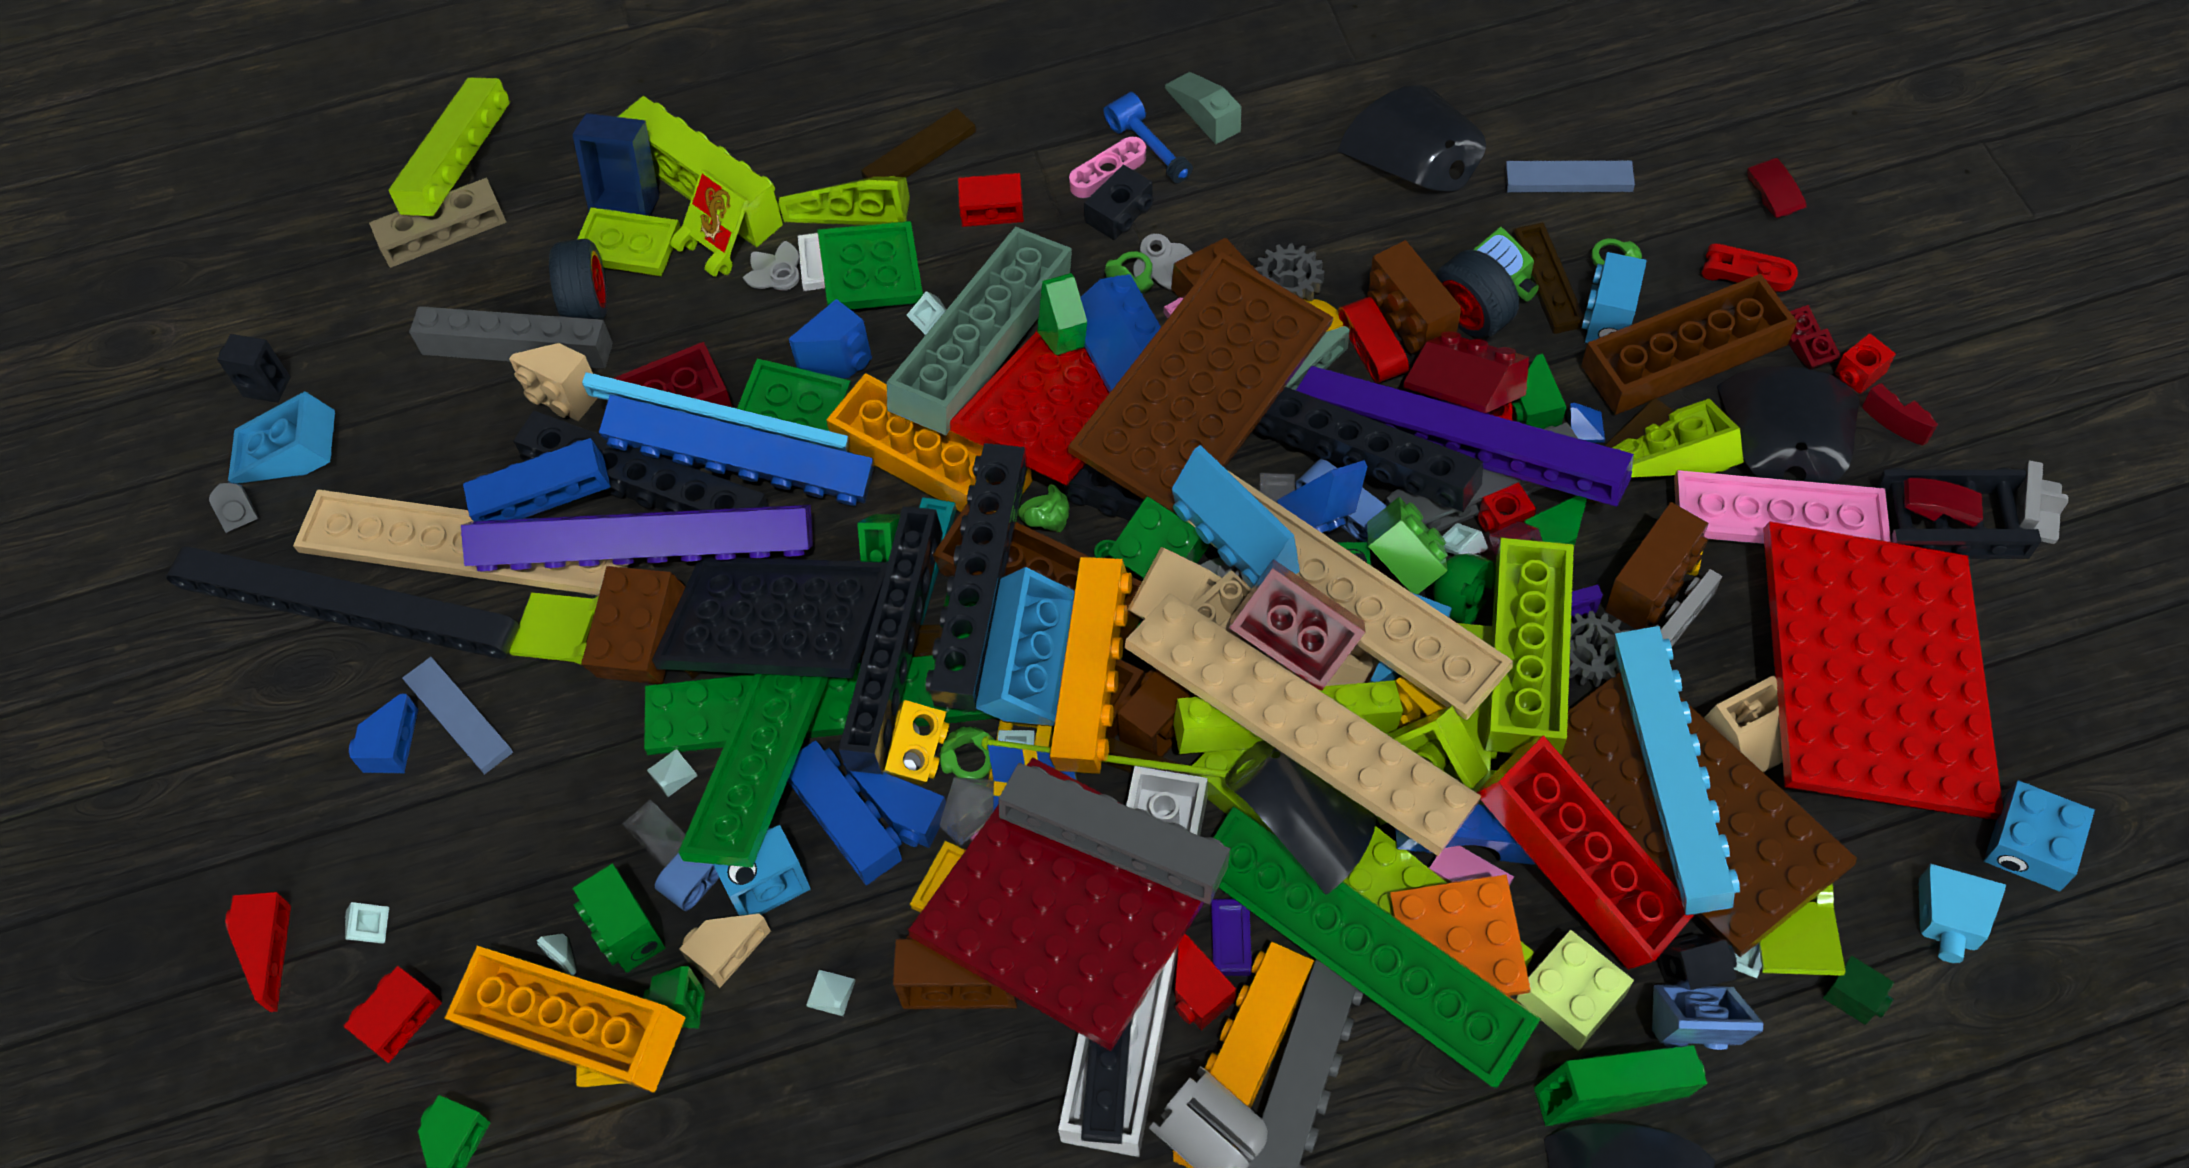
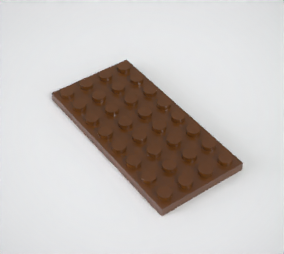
(1201, 380)
(1772, 841)

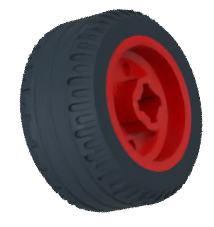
(578, 279)
(1482, 290)

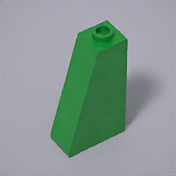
(1618, 1083)

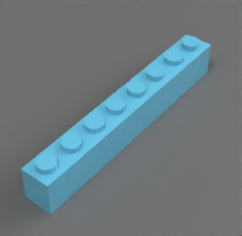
(1674, 772)

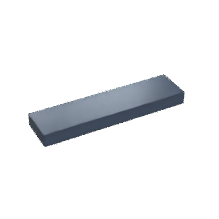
(1569, 176)
(457, 715)

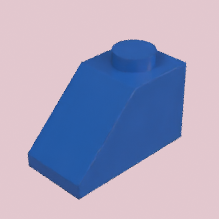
(385, 737)

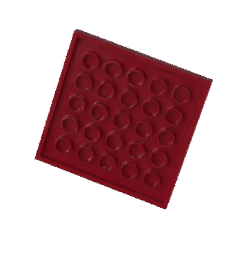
(1055, 925)

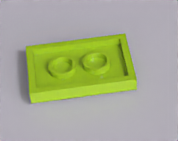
(630, 240)

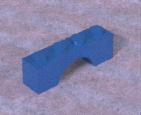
(1480, 830)

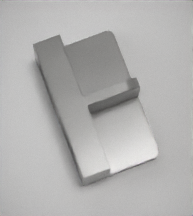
(2040, 503)

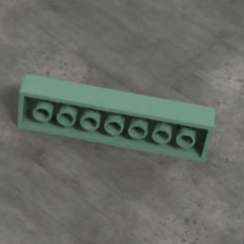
(976, 331)

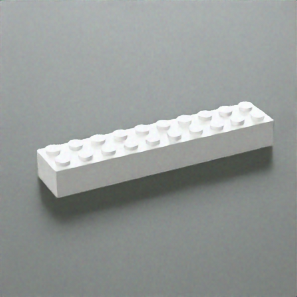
(1173, 800)

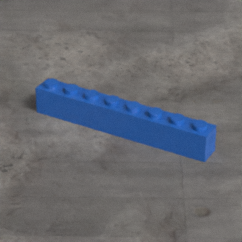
(736, 449)

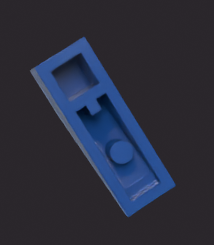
(904, 806)

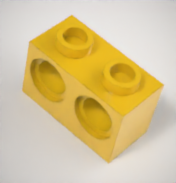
(907, 740)

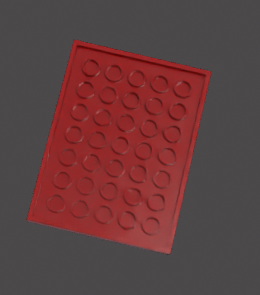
(1880, 672)

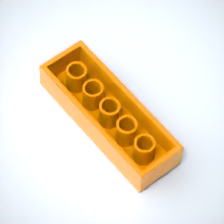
(905, 449)
(566, 1018)

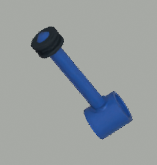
(1128, 114)

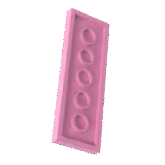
(1744, 505)

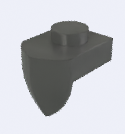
(232, 506)

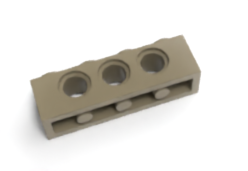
(460, 216)

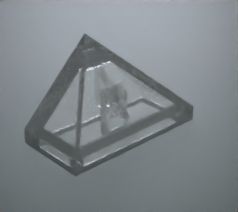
(967, 808)
(656, 832)

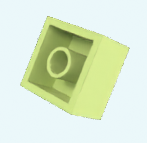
(1575, 989)

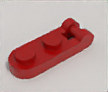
(1745, 264)

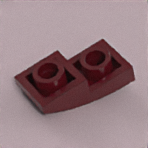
(1777, 187)
(1809, 342)
(1906, 421)
(1936, 497)

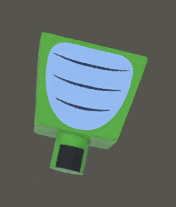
(1513, 258)

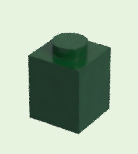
(1860, 991)

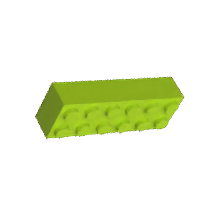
(683, 153)
(1534, 631)

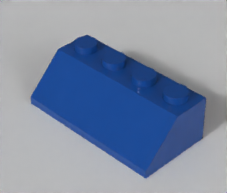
(1117, 326)

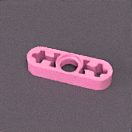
(1112, 155)

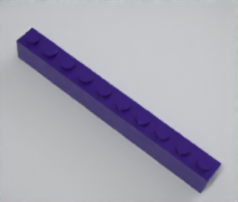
(1500, 443)
(637, 536)

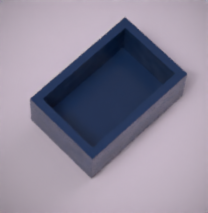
(616, 164)

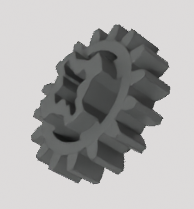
(1290, 270)
(1584, 655)

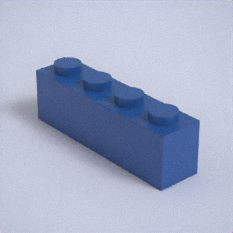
(538, 483)
(843, 814)

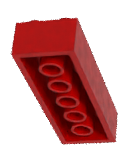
(1586, 852)

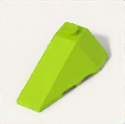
(854, 203)
(1692, 440)

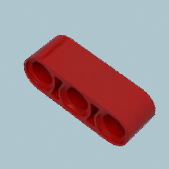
(1374, 340)

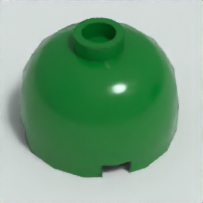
(1464, 586)

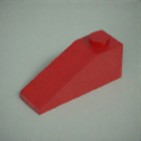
(259, 937)

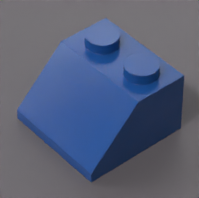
(832, 343)
(1328, 498)

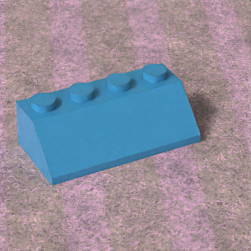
(1231, 518)
(1026, 649)

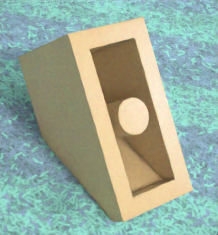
(723, 945)

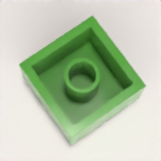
(1407, 545)

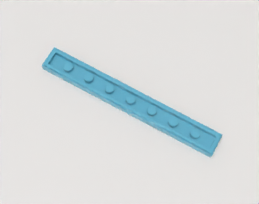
(602, 387)

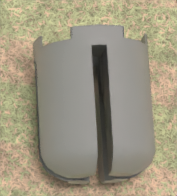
(1211, 1126)

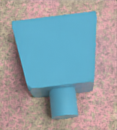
(1957, 910)

